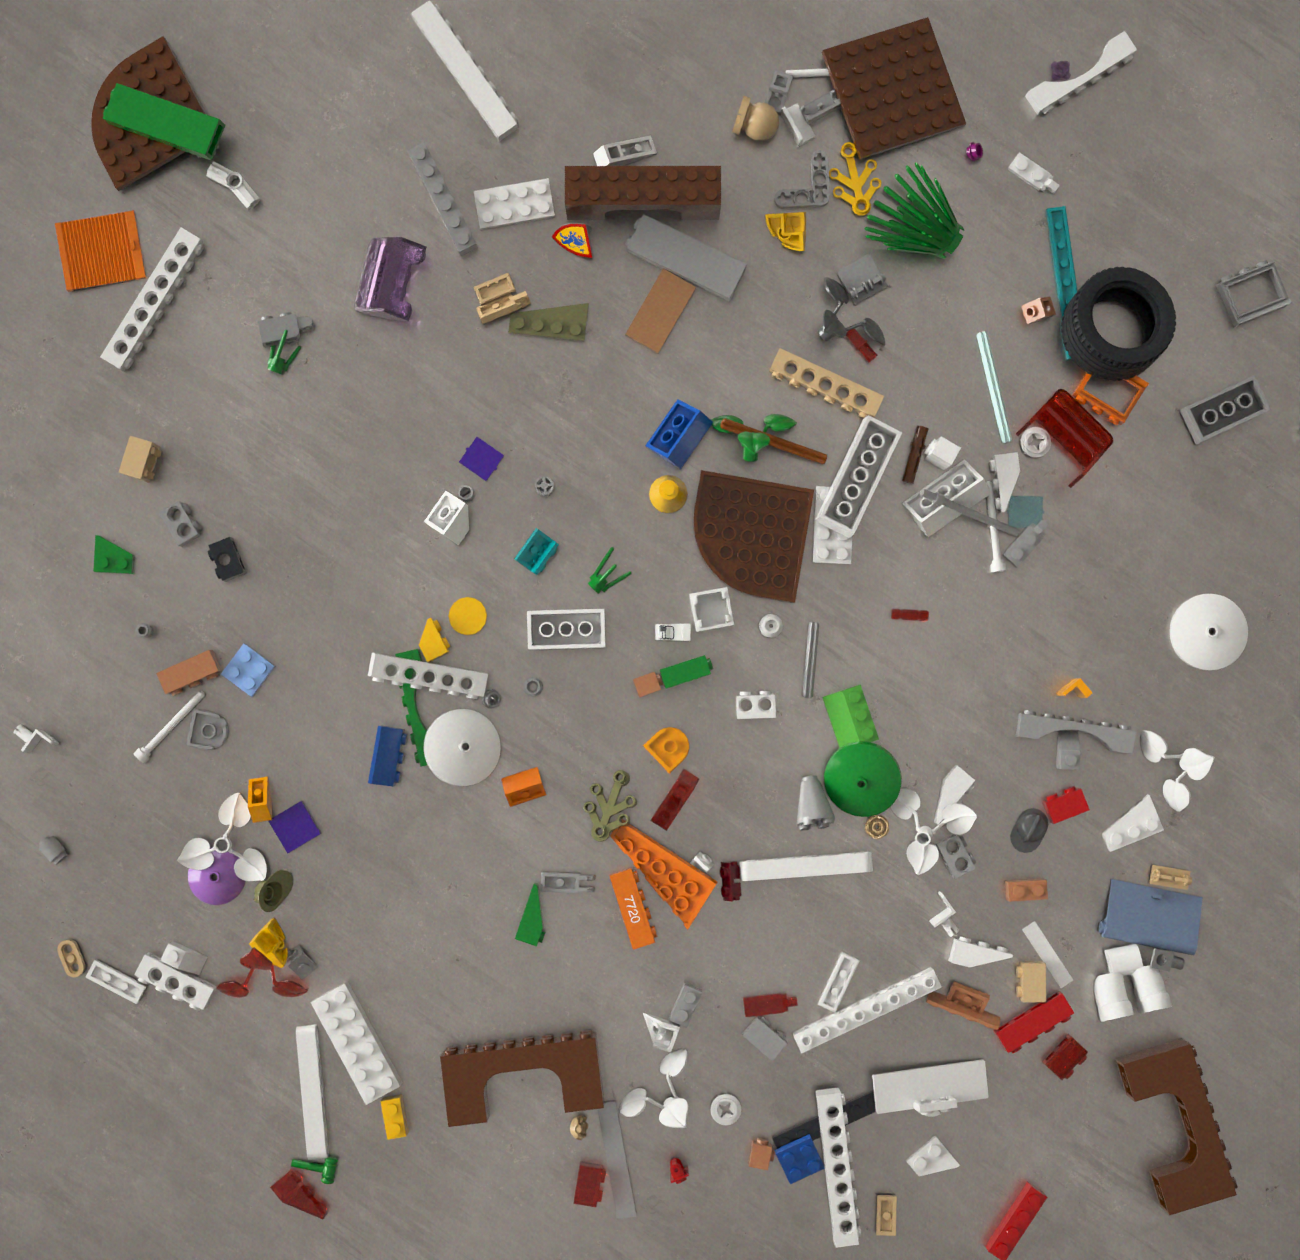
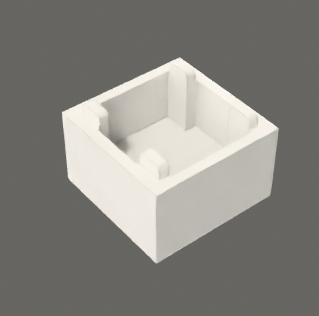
(711, 609)

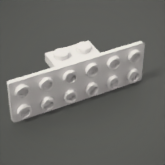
(930, 1087)

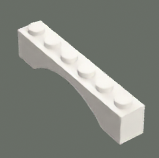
(1047, 93)

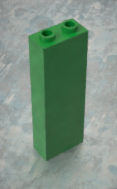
(163, 121)

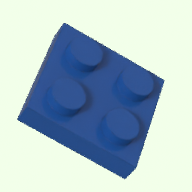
(799, 1159)

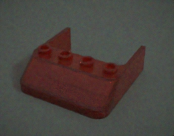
(1073, 429)

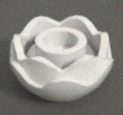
(766, 621)

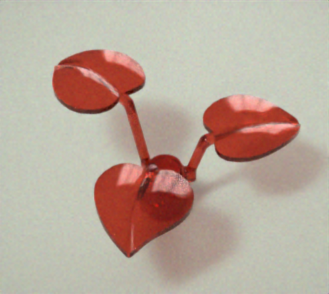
(256, 960)

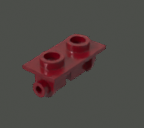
(729, 871)

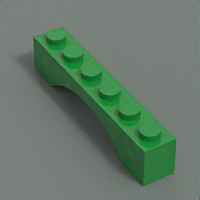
(409, 701)

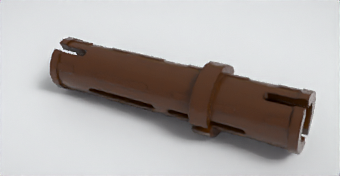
(915, 454)

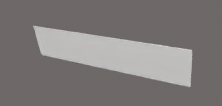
(1047, 954)

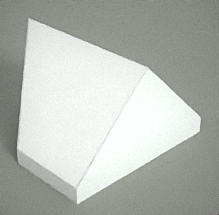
(662, 1032)

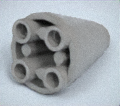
(813, 805)

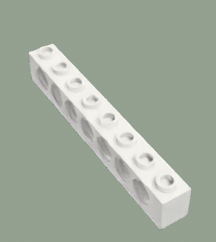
(142, 303)
(866, 1009)
(841, 1235)

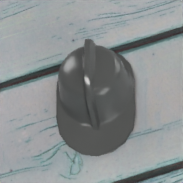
(1029, 830)

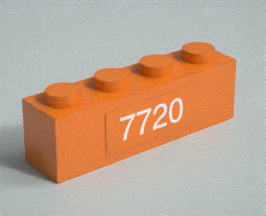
(632, 908)

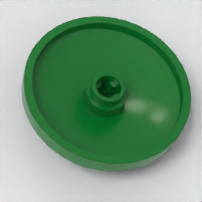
(864, 763)

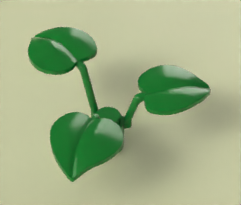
(753, 441)

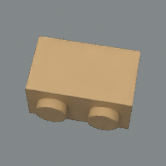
(1032, 981)

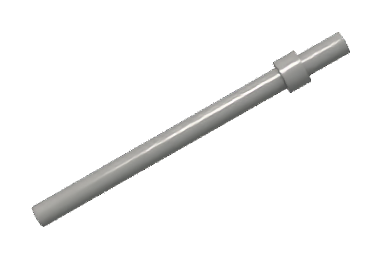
(940, 499)

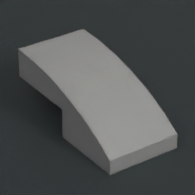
(778, 90)

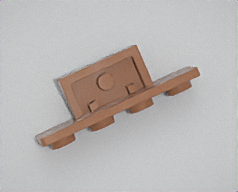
(966, 1003)

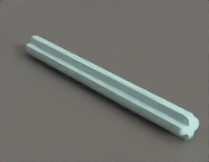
(994, 387)

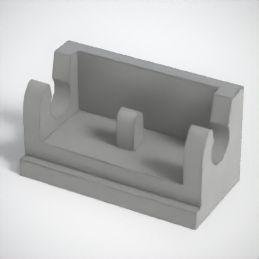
(820, 107)

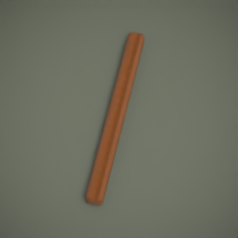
(777, 442)

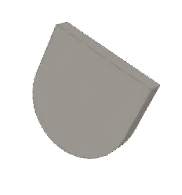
(207, 730)

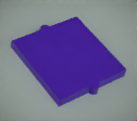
(481, 458)

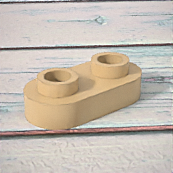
(70, 958)

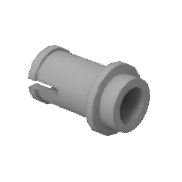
(140, 630)

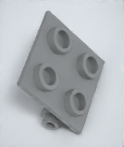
(862, 279)

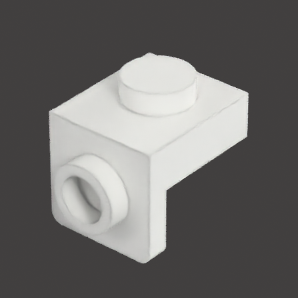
(702, 862)

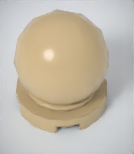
(757, 120)

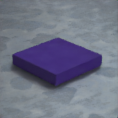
(294, 827)

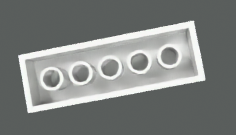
(858, 476)
(356, 1042)

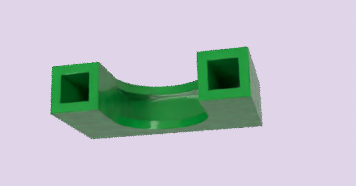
(686, 671)

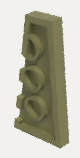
(556, 322)

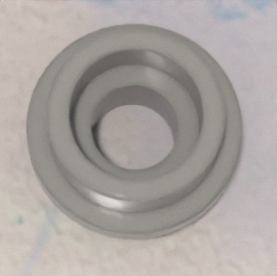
(527, 689)
(495, 698)

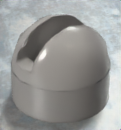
(463, 491)

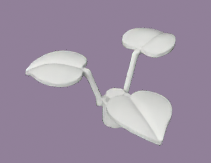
(1193, 761)
(921, 852)
(198, 854)
(675, 1109)

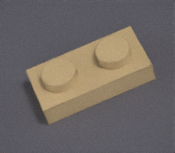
(886, 1215)

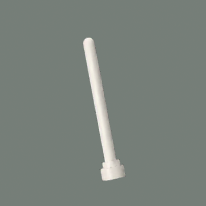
(997, 564)
(144, 752)

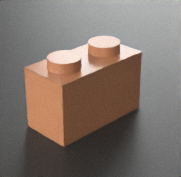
(1026, 889)

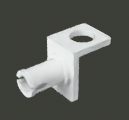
(33, 739)
(944, 918)

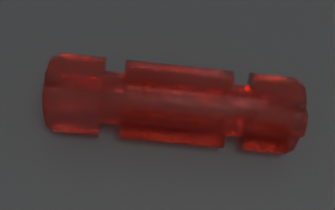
(907, 614)

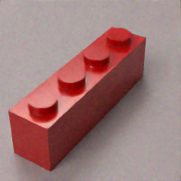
(1034, 1022)
(1016, 1221)

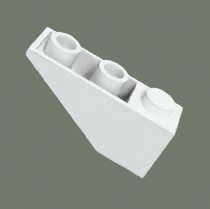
(1006, 472)
(952, 789)
(972, 954)

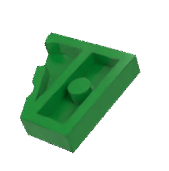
(111, 558)

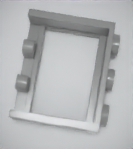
(1244, 274)

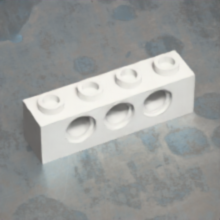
(204, 989)

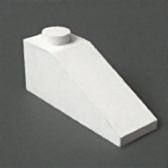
(625, 151)

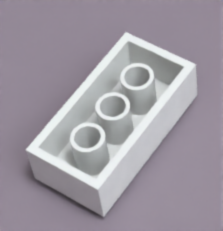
(566, 629)

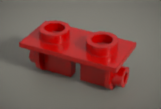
(678, 1172)

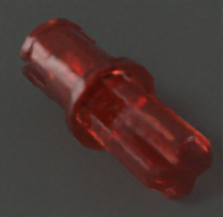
(861, 345)

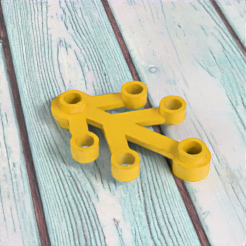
(855, 182)

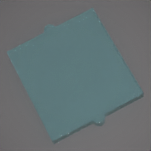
(1025, 511)

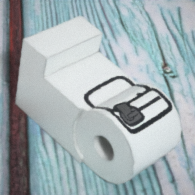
(673, 632)

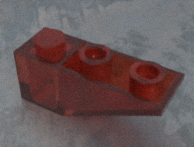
(675, 799)
(294, 1193)

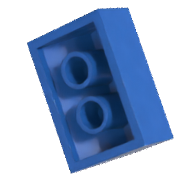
(679, 433)
(387, 756)

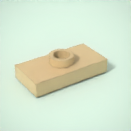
(494, 288)

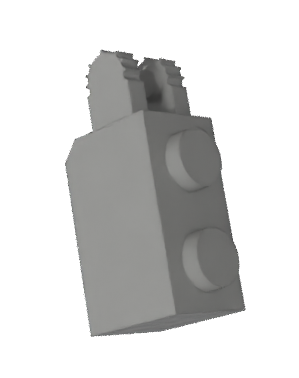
(272, 328)

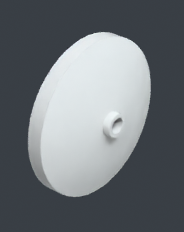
(1191, 632)
(445, 751)

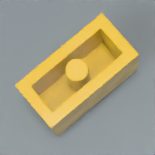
(394, 1116)

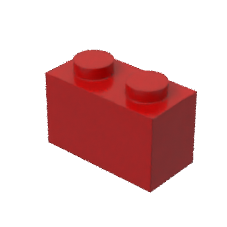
(1065, 805)

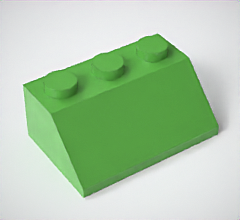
(850, 716)

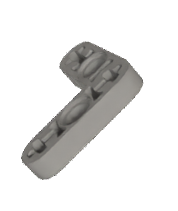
(811, 193)

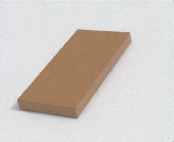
(660, 311)

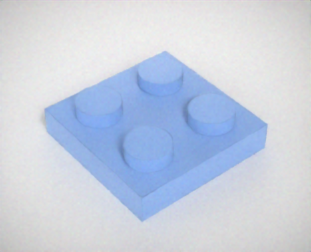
(248, 670)

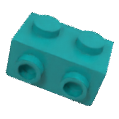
(536, 551)

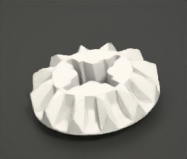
(1039, 434)
(727, 1118)

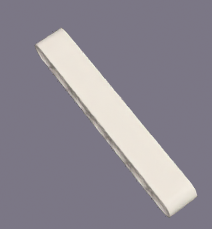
(806, 866)
(312, 1092)

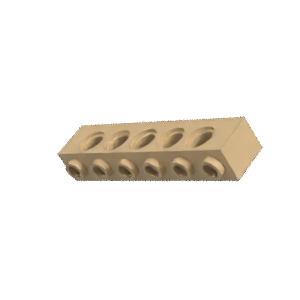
(837, 382)

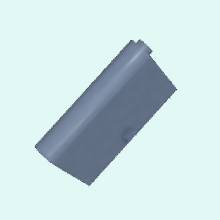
(1150, 922)

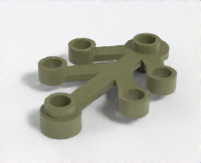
(609, 808)

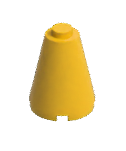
(668, 494)

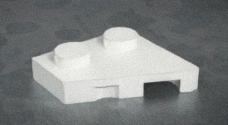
(931, 1158)

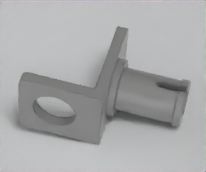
(1166, 960)

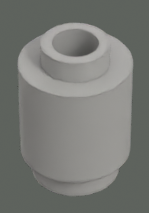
(53, 850)

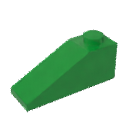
(532, 920)

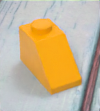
(259, 799)

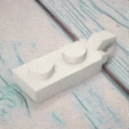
(1033, 174)

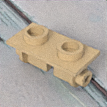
(1170, 877)

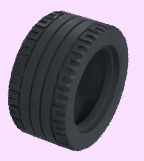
(1137, 292)

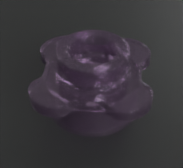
(1064, 65)

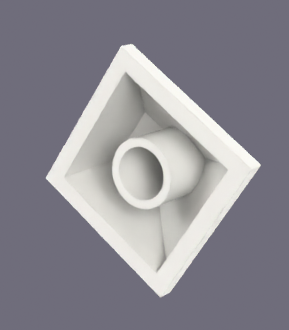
(450, 518)

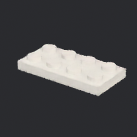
(514, 204)
(828, 544)

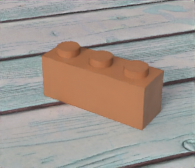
(189, 673)

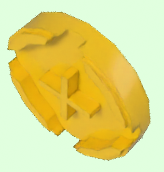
(467, 616)

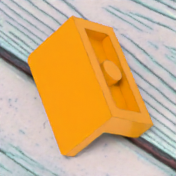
(1077, 686)

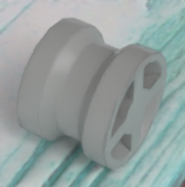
(542, 484)

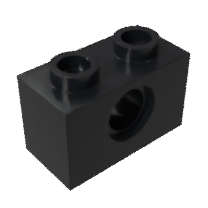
(235, 567)

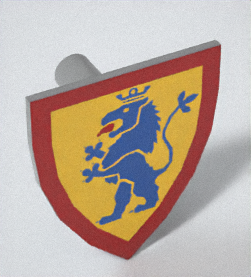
(575, 238)

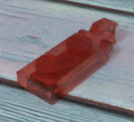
(768, 1004)

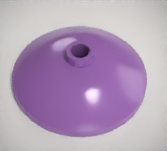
(226, 886)

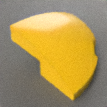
(789, 229)
(271, 944)

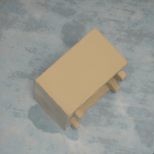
(140, 459)

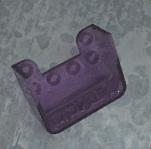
(386, 277)

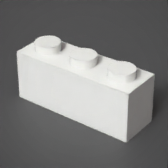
(941, 453)

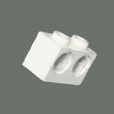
(755, 711)

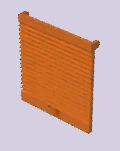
(100, 250)

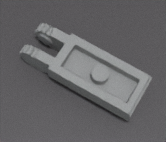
(565, 882)

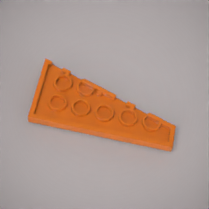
(670, 876)

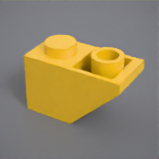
(432, 643)

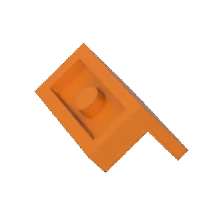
(523, 786)

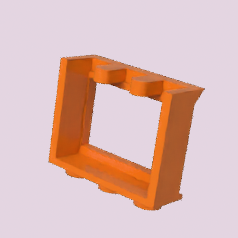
(1101, 407)

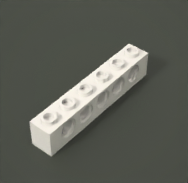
(476, 679)

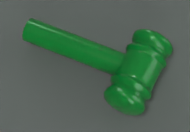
(327, 1169)

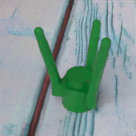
(276, 363)
(598, 583)

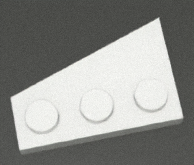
(1134, 825)

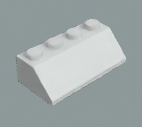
(958, 484)

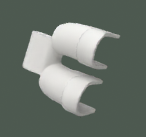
(1111, 990)

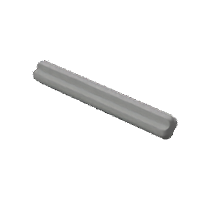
(810, 662)

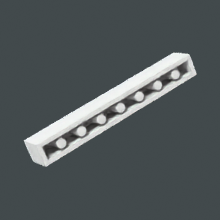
(464, 70)

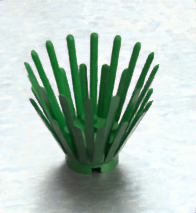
(937, 228)

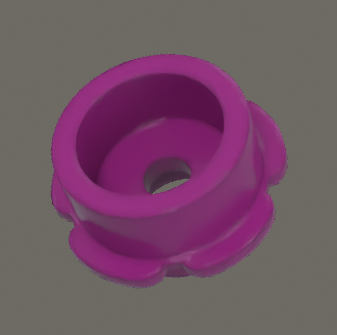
(974, 151)

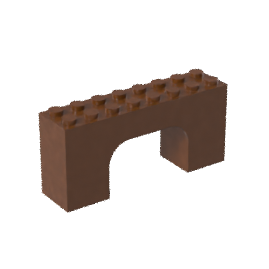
(601, 189)
(569, 1057)
(1203, 1171)

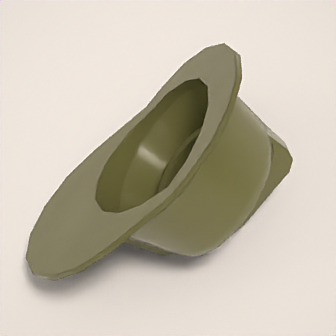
(273, 890)

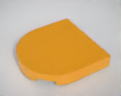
(668, 747)

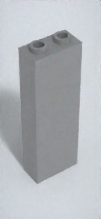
(685, 257)

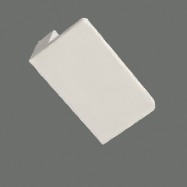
(797, 124)

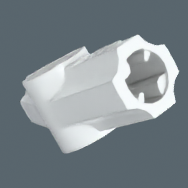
(242, 190)

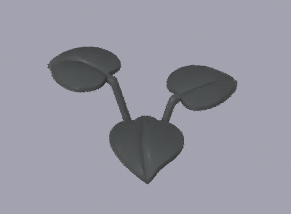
(833, 326)

